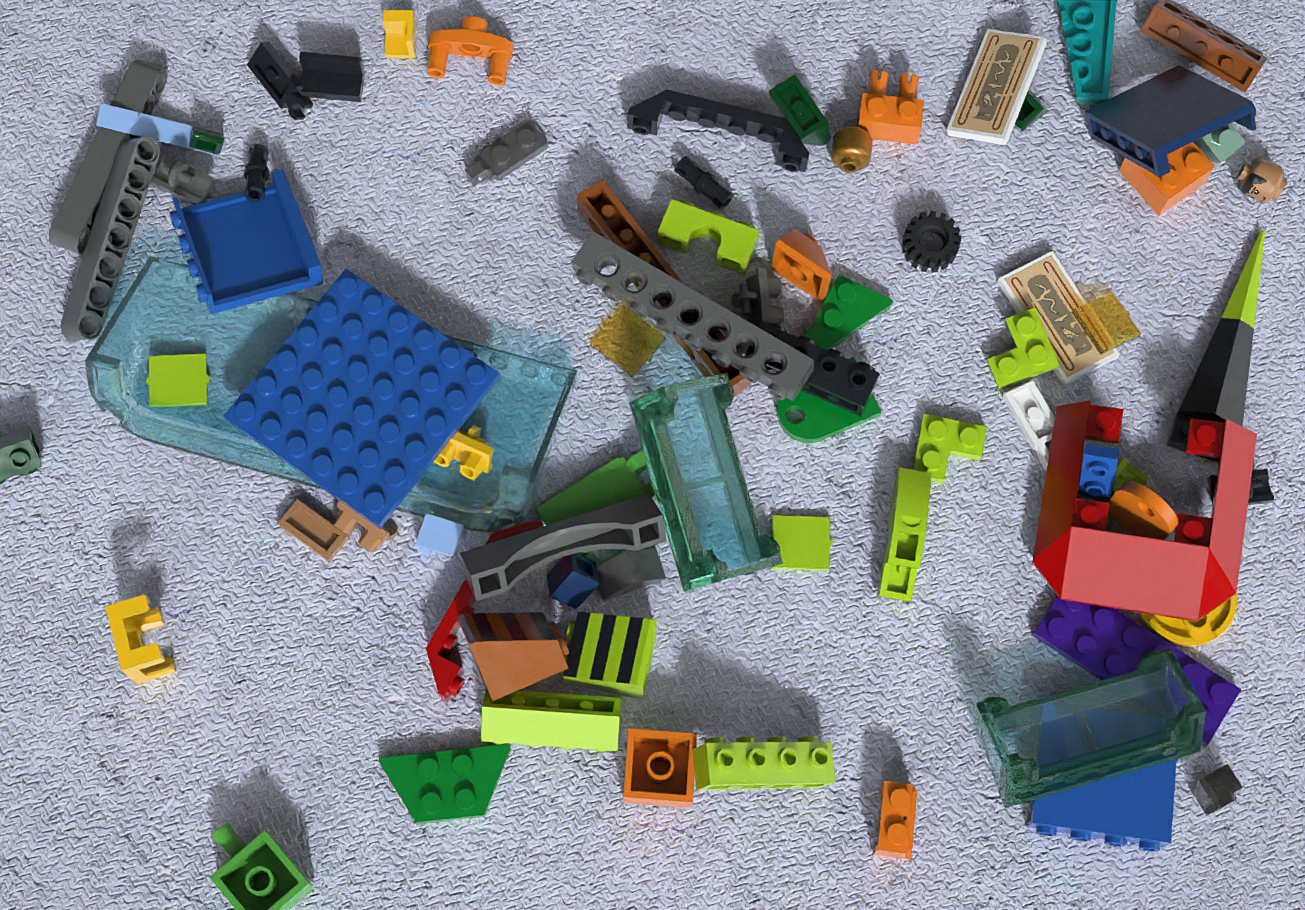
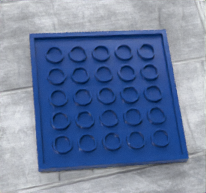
(362, 397)

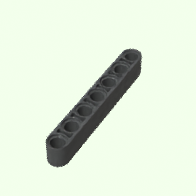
(76, 216)
(99, 247)

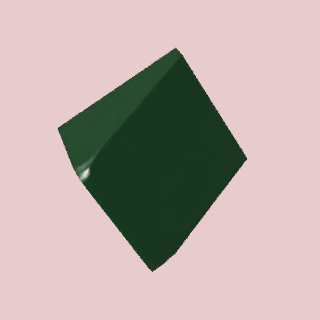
(1029, 112)
(206, 140)

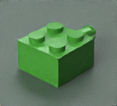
(258, 873)

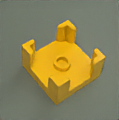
(127, 622)

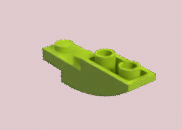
(905, 534)

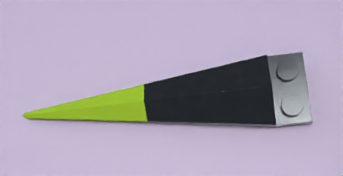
(1223, 373)

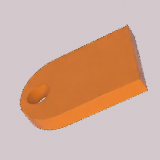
(1142, 511)

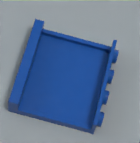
(247, 247)
(1117, 809)

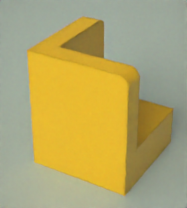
(400, 33)

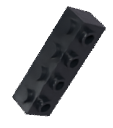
(833, 377)

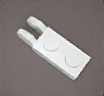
(1032, 417)

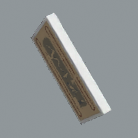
(996, 86)
(1054, 295)

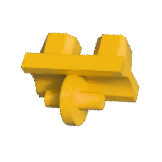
(469, 450)

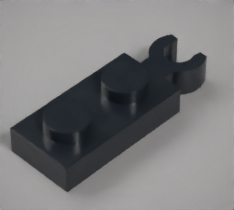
(279, 80)

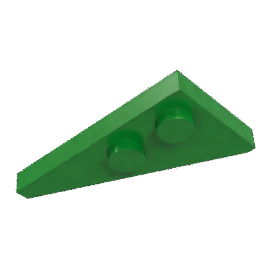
(845, 309)

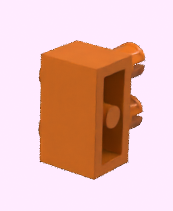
(891, 116)

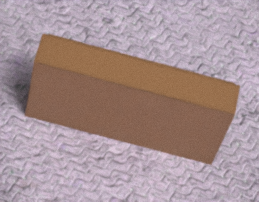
(313, 530)

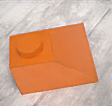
(802, 263)

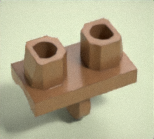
(372, 537)

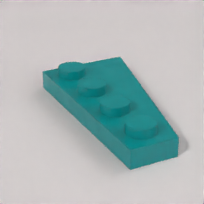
(1089, 46)

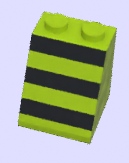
(610, 653)

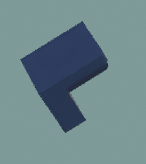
(572, 580)

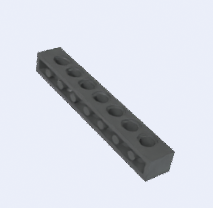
(600, 252)

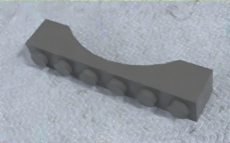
(503, 563)

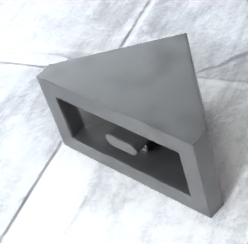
(629, 572)

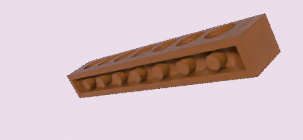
(612, 221)

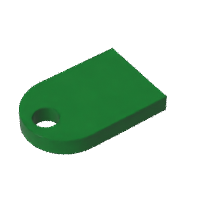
(821, 417)

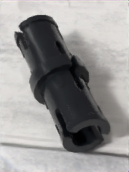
(256, 173)
(704, 182)

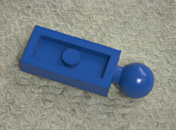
(1098, 472)

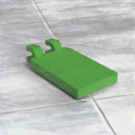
(604, 487)

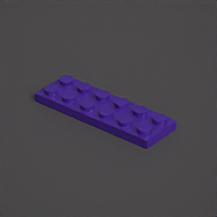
(1113, 645)

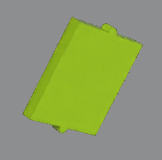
(178, 380)
(802, 542)

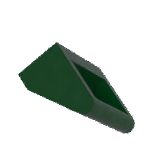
(801, 112)

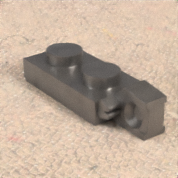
(507, 154)

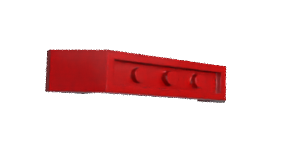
(446, 673)

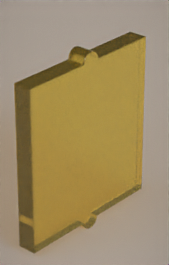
(1106, 323)
(627, 341)

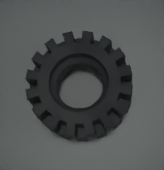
(936, 225)

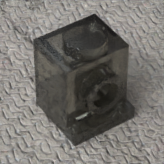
(1216, 789)

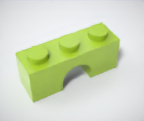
(687, 223)

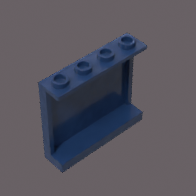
(1166, 116)

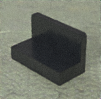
(332, 76)

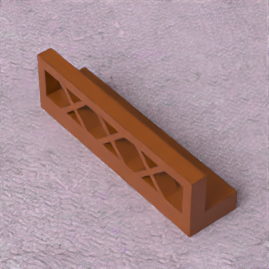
(1203, 44)

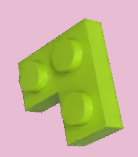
(1032, 351)
(943, 437)

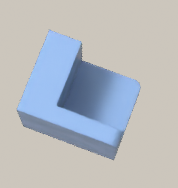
(439, 535)

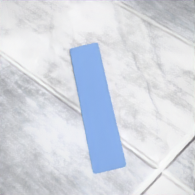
(145, 125)

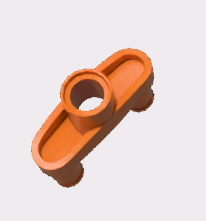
(470, 41)

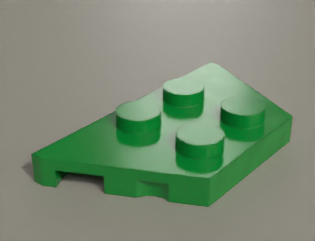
(447, 782)

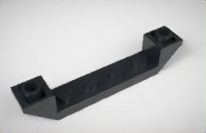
(647, 116)

